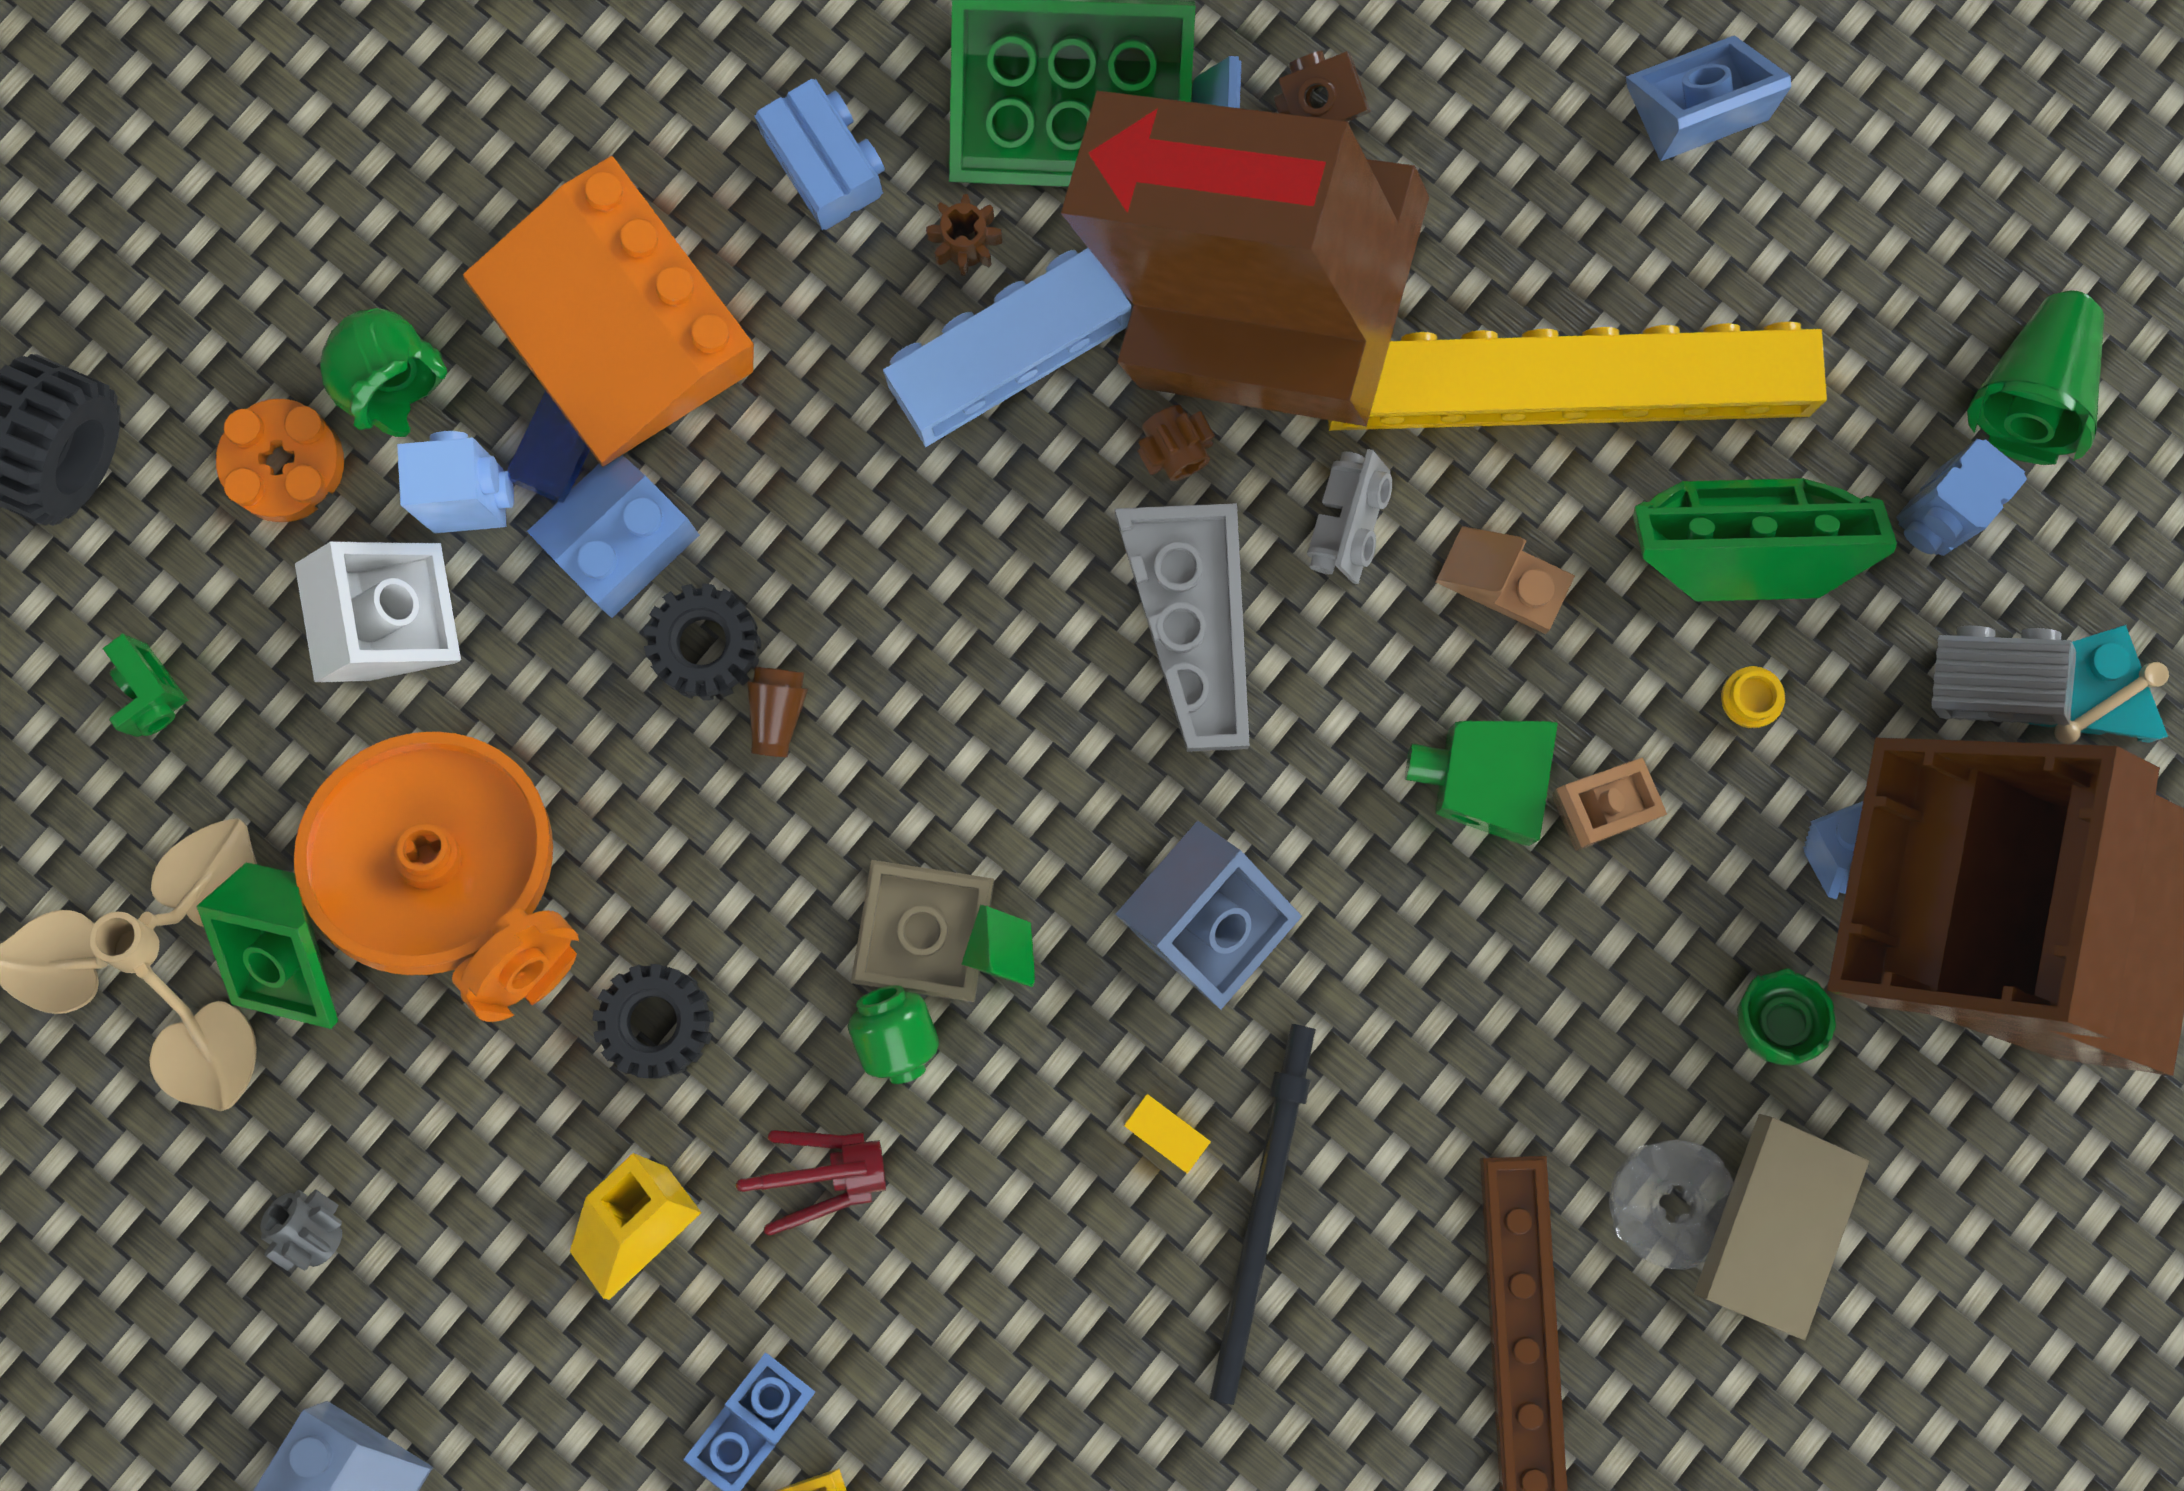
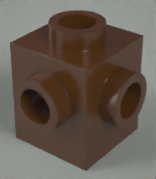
(1312, 72)

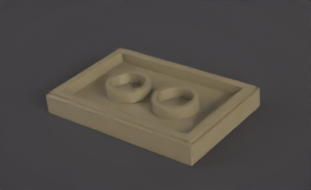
(1781, 1227)

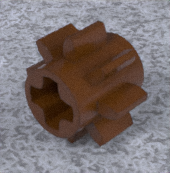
(966, 219)
(1176, 442)

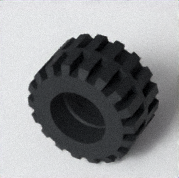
(53, 438)

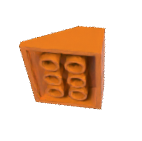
(610, 312)

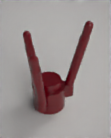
(854, 1169)

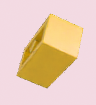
(1167, 1133)

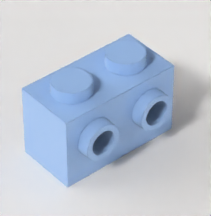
(453, 484)

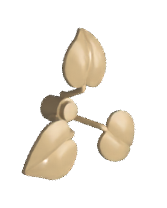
(57, 955)

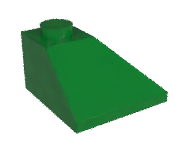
(267, 946)

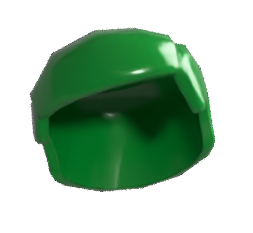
(1786, 1017)

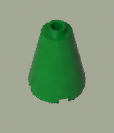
(2046, 384)

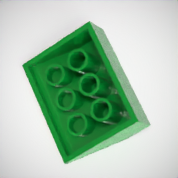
(1033, 70)

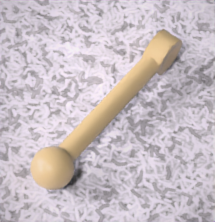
(2150, 675)

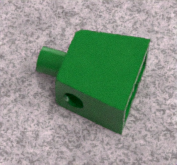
(1490, 775)

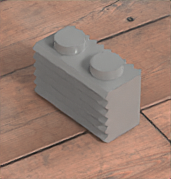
(2004, 677)

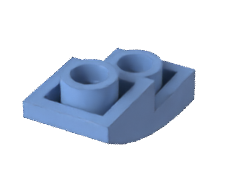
(749, 1425)

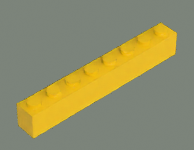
(1599, 377)

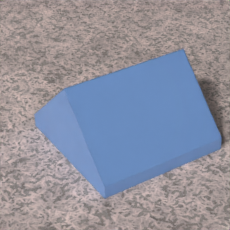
(1706, 95)

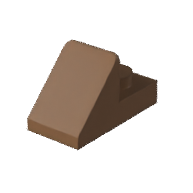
(1505, 578)
(1608, 803)

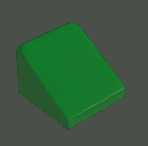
(1001, 946)

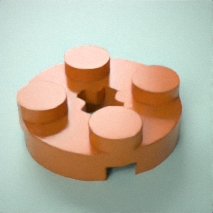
(254, 434)
(520, 961)

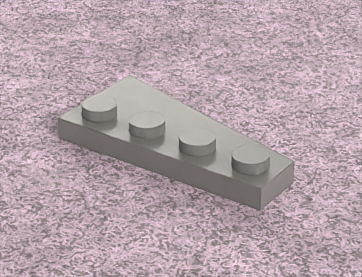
(1192, 602)

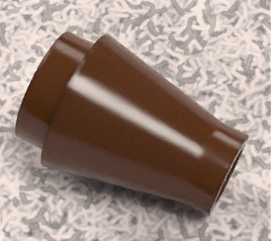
(774, 709)

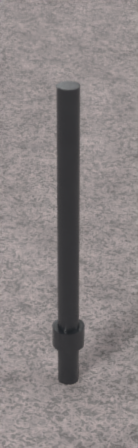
(1289, 1090)

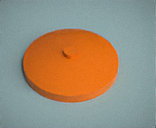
(421, 851)

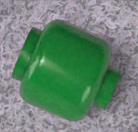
(893, 1034)

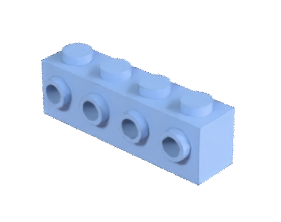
(1007, 344)

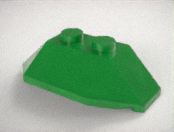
(1761, 537)

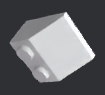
(376, 610)

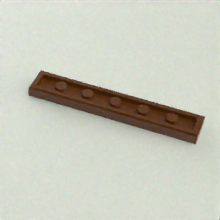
(1523, 1324)

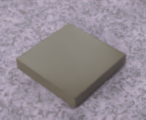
(919, 930)

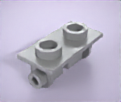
(1349, 542)

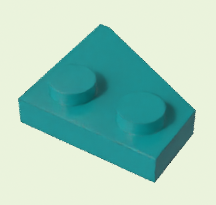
(2102, 668)

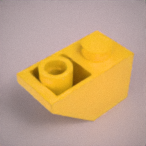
(629, 1222)

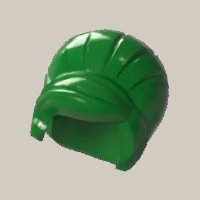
(378, 368)

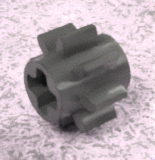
(301, 1230)

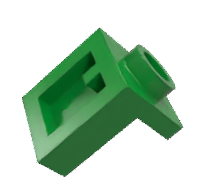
(147, 682)

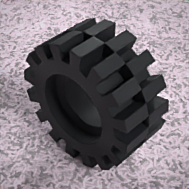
(676, 616)
(615, 1016)

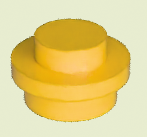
(1753, 697)

